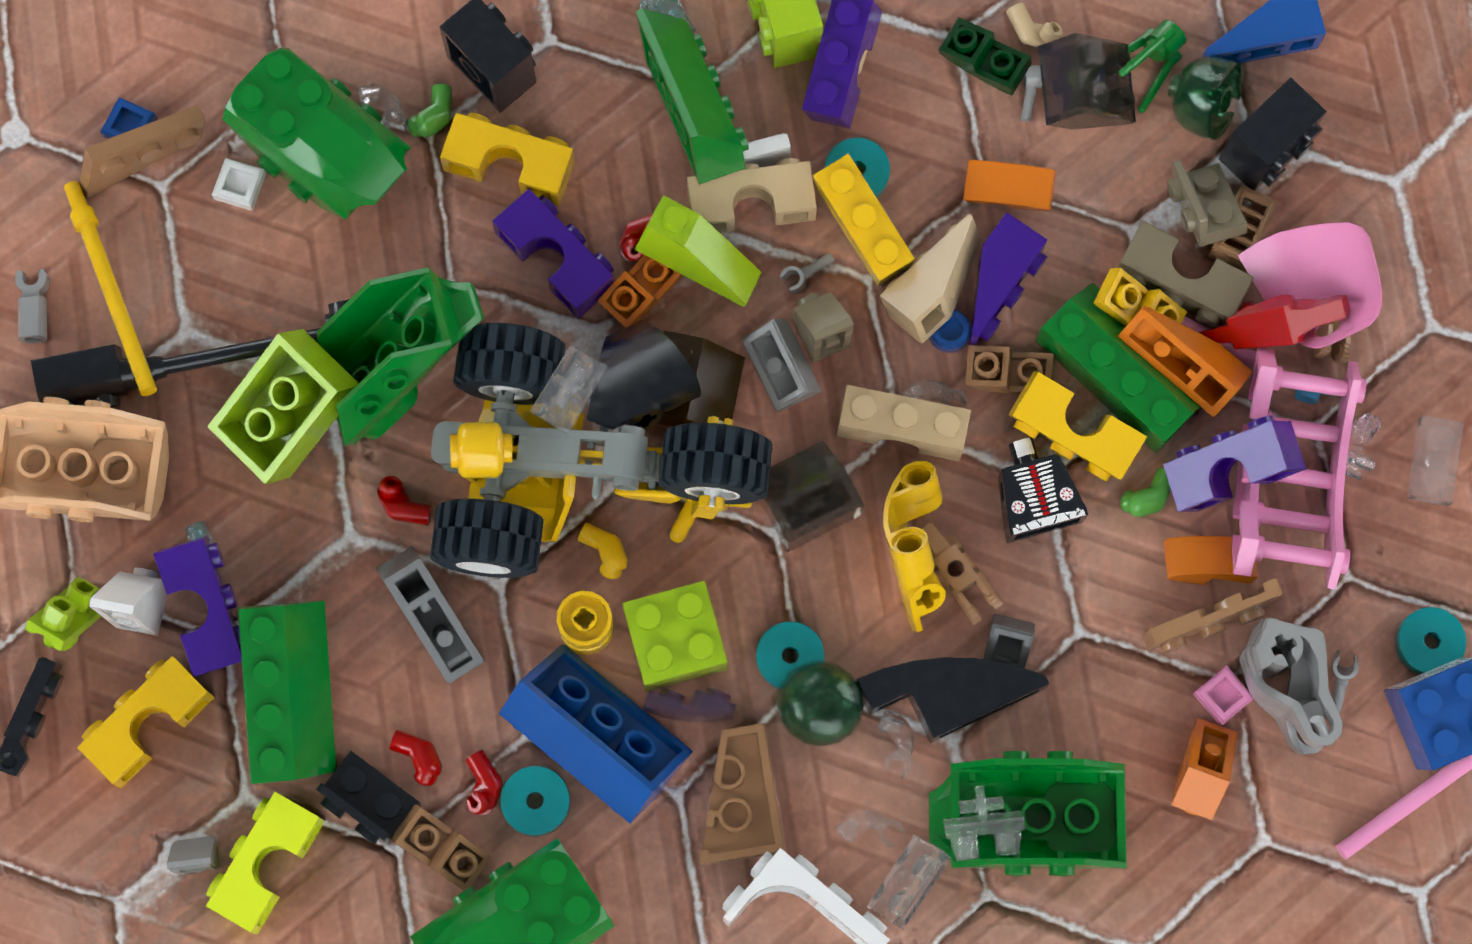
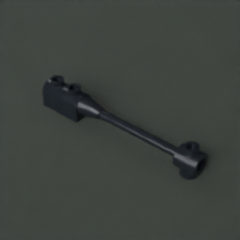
(105, 375)

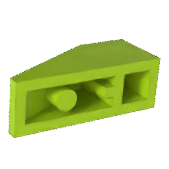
(697, 251)

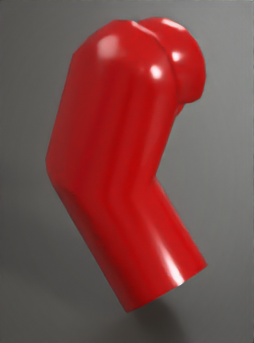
(631, 237)
(422, 754)

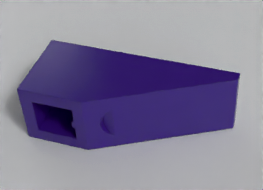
(1003, 264)

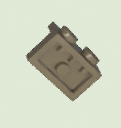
(1206, 203)

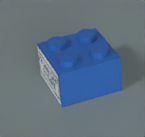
(1435, 714)

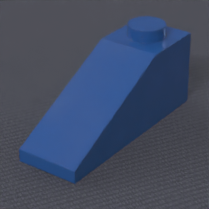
(1272, 31)

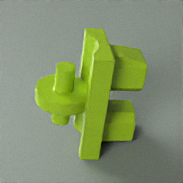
(65, 616)

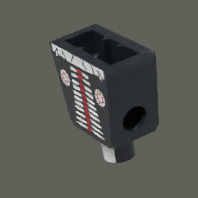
(1037, 494)

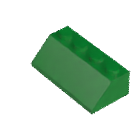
(692, 96)
(1130, 387)
(286, 691)

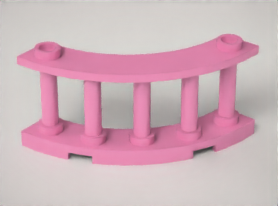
(1251, 513)

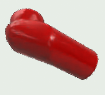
(399, 506)
(487, 784)

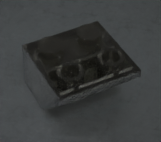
(1084, 83)
(810, 496)

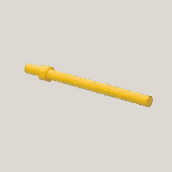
(85, 222)

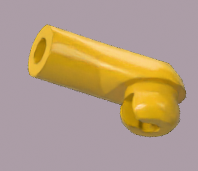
(609, 548)

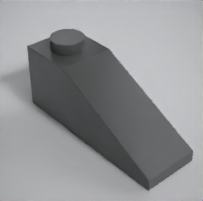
(430, 614)

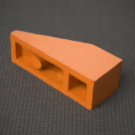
(1186, 358)

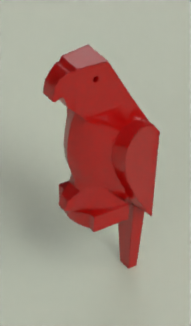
(1278, 321)

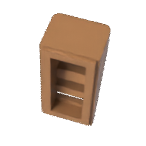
(1228, 253)

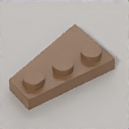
(137, 149)
(1172, 634)
(743, 800)

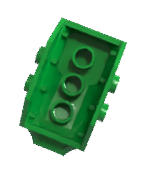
(315, 134)
(391, 340)
(1068, 808)
(524, 904)

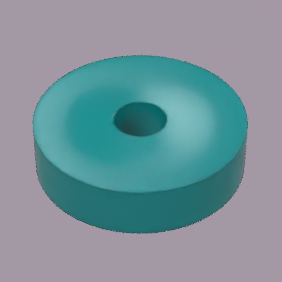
(867, 156)
(1433, 622)
(782, 638)
(535, 781)

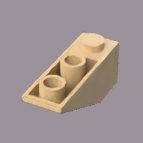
(931, 287)

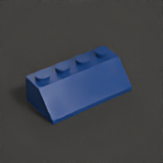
(595, 732)

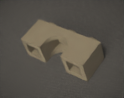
(1208, 298)

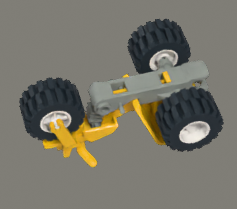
(510, 515)

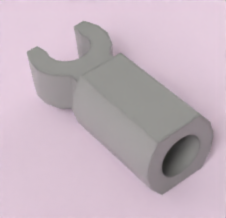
(32, 308)

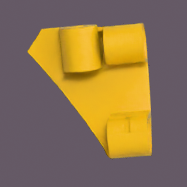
(911, 496)

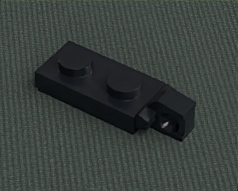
(27, 718)

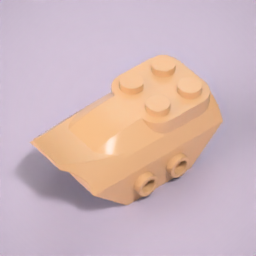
(81, 461)

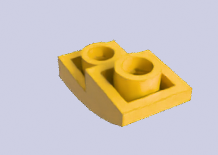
(1124, 297)

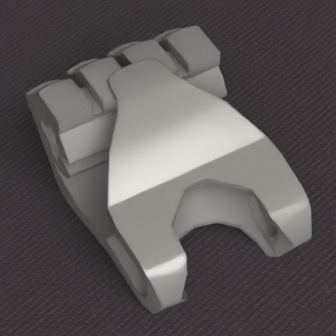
(1308, 693)

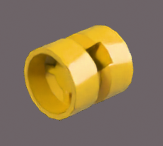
(585, 622)

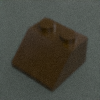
(719, 379)

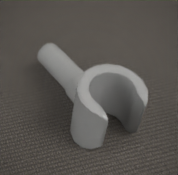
(1031, 81)
(805, 272)
(1342, 678)

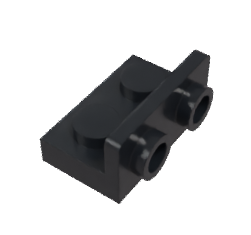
(366, 797)

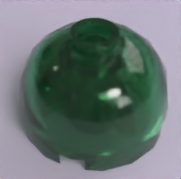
(1204, 95)
(820, 703)

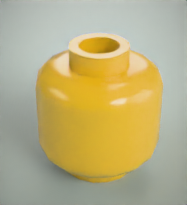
(480, 450)

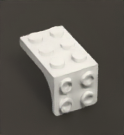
(799, 878)

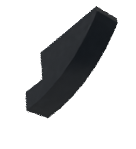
(950, 690)

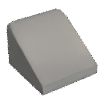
(193, 855)

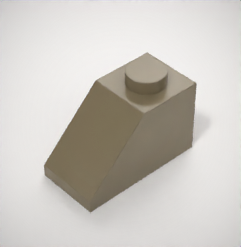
(822, 325)

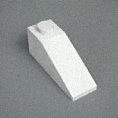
(132, 601)

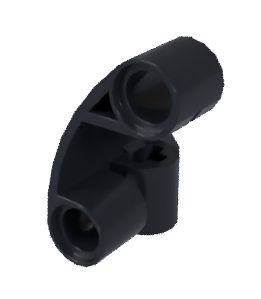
(642, 378)

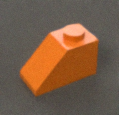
(1205, 769)

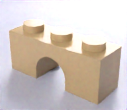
(784, 187)
(928, 425)

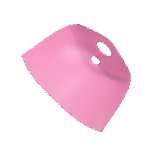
(1318, 265)

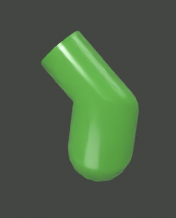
(435, 116)
(1147, 500)

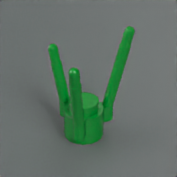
(1159, 45)

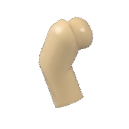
(1030, 32)

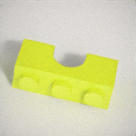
(277, 827)

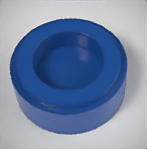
(952, 334)

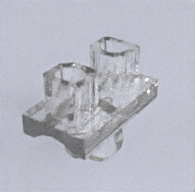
(569, 389)
(964, 830)

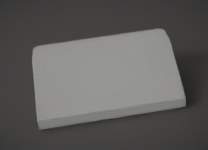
(781, 364)

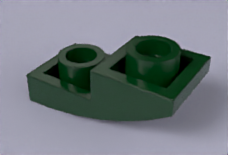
(984, 57)

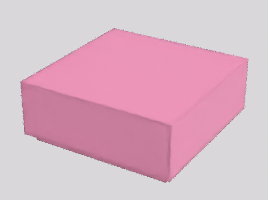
(1223, 695)

